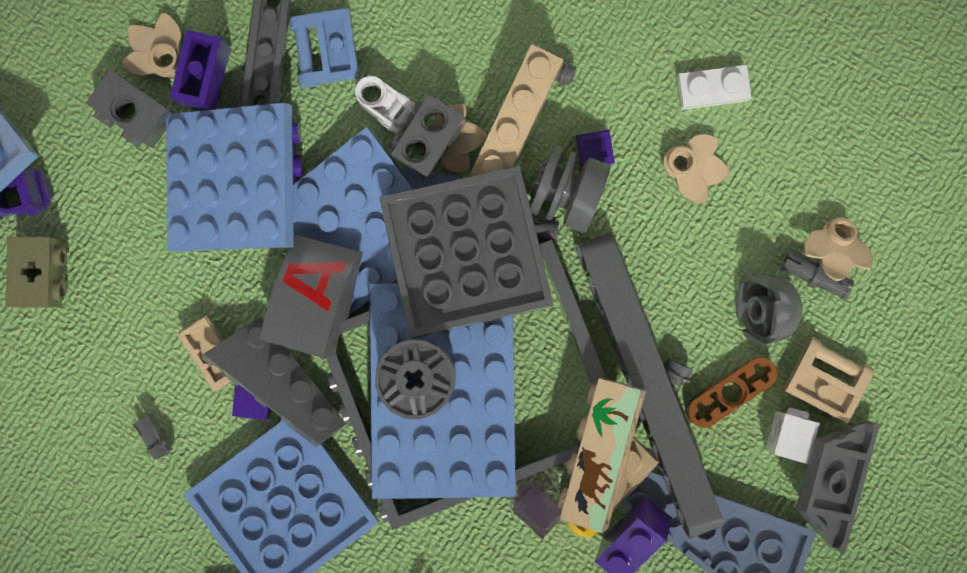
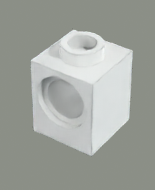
(792, 435)

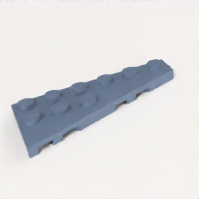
(745, 543)

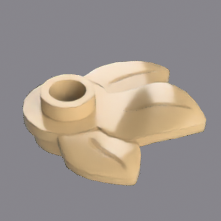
(153, 46)
(468, 141)
(700, 169)
(838, 248)

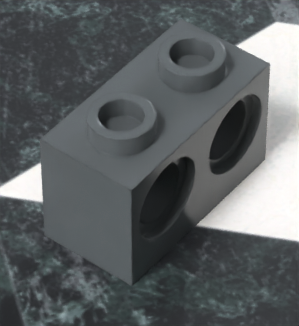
(436, 141)

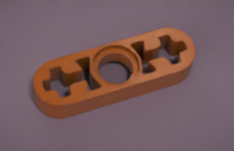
(747, 370)

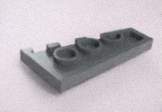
(276, 382)

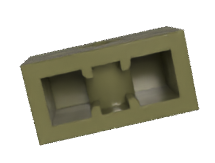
(23, 259)

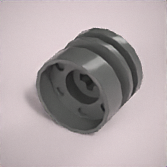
(569, 188)
(393, 382)

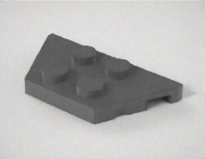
(836, 481)

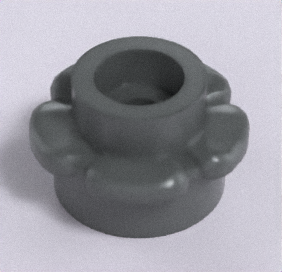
(677, 372)

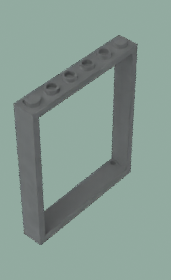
(363, 444)

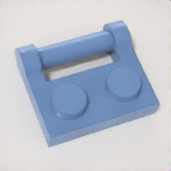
(335, 46)

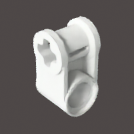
(388, 106)

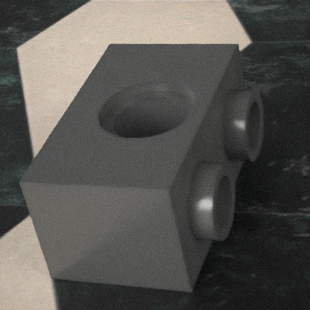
(115, 96)

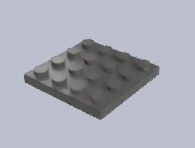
(465, 252)

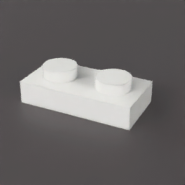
(714, 87)

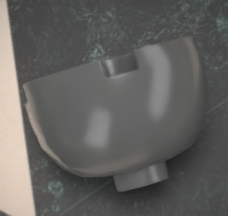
(769, 308)

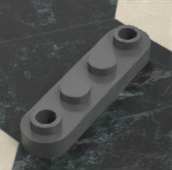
(266, 52)

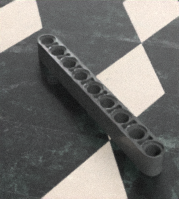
(644, 370)

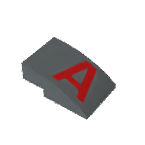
(311, 296)

